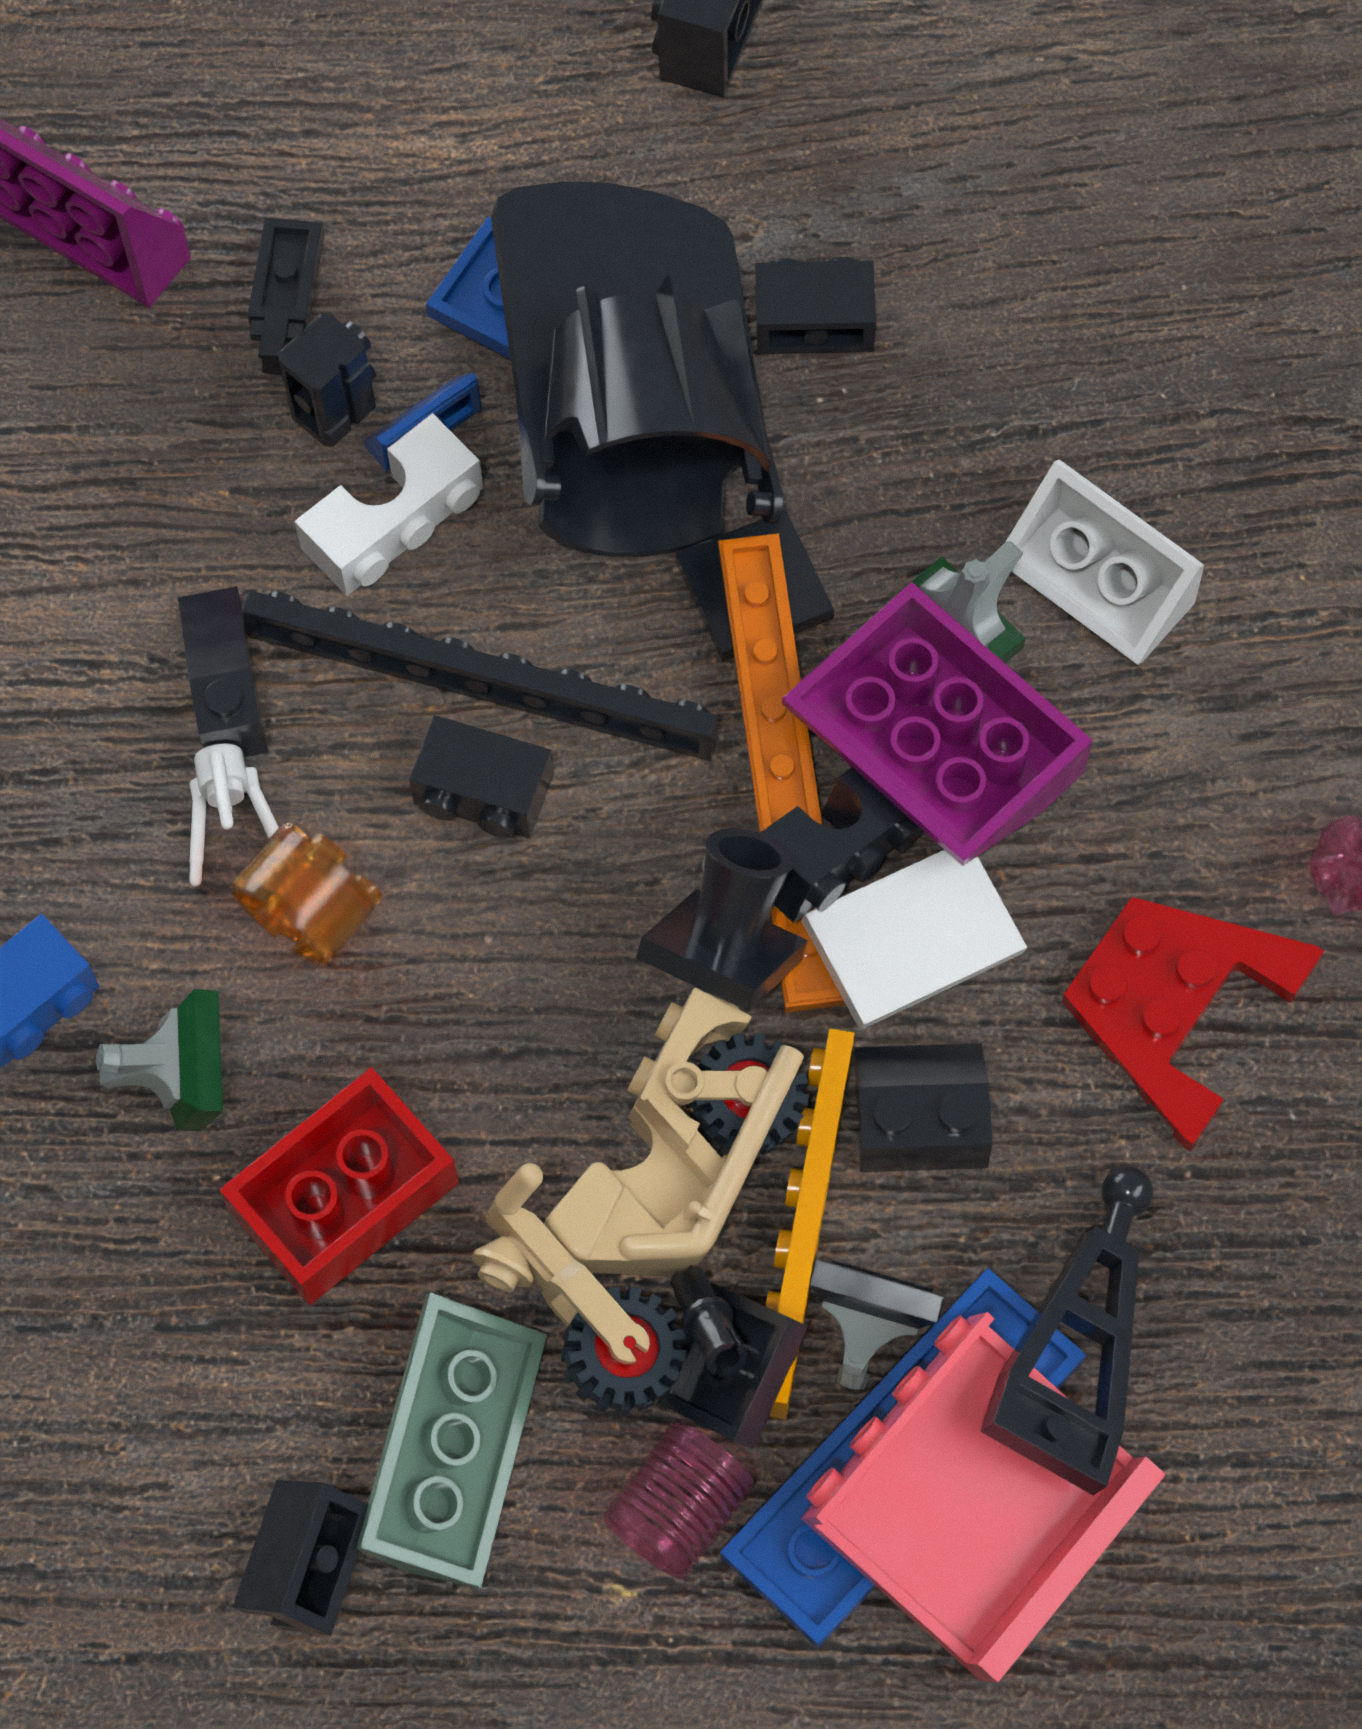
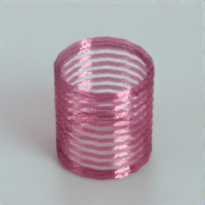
(623, 1518)

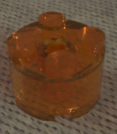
(305, 893)

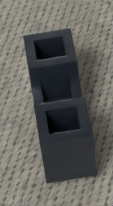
(830, 858)

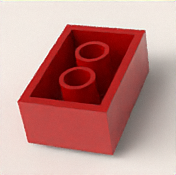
(340, 1186)

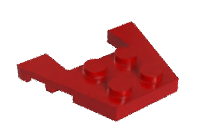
(1154, 984)

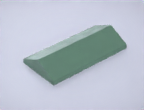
(451, 1443)

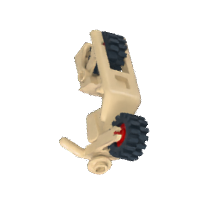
(654, 1214)

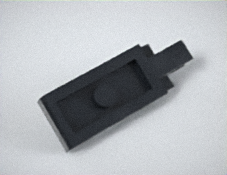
(284, 285)

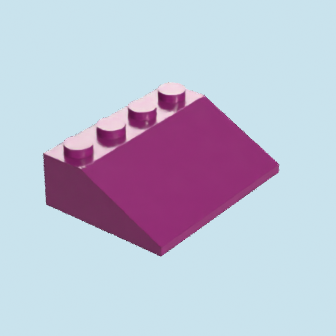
(87, 217)
(941, 726)

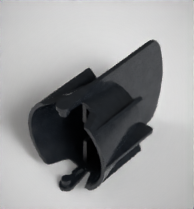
(629, 367)

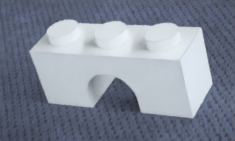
(360, 540)

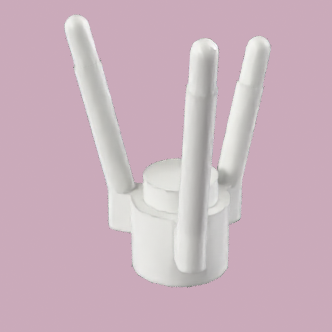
(222, 783)

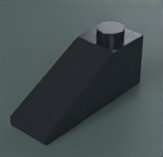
(221, 671)

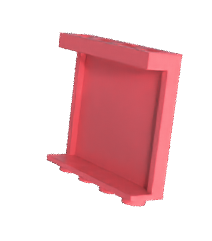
(959, 1523)

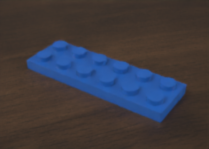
(785, 1556)

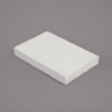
(913, 936)

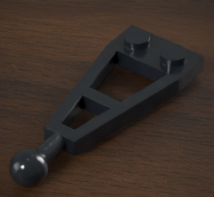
(1041, 1421)

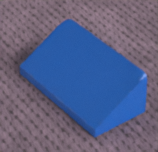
(450, 404)

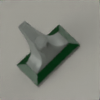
(973, 597)
(176, 1063)

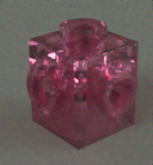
(1338, 864)

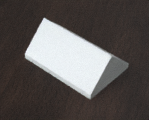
(1103, 563)

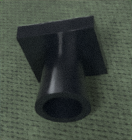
(722, 931)

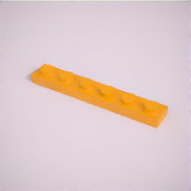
(809, 1188)

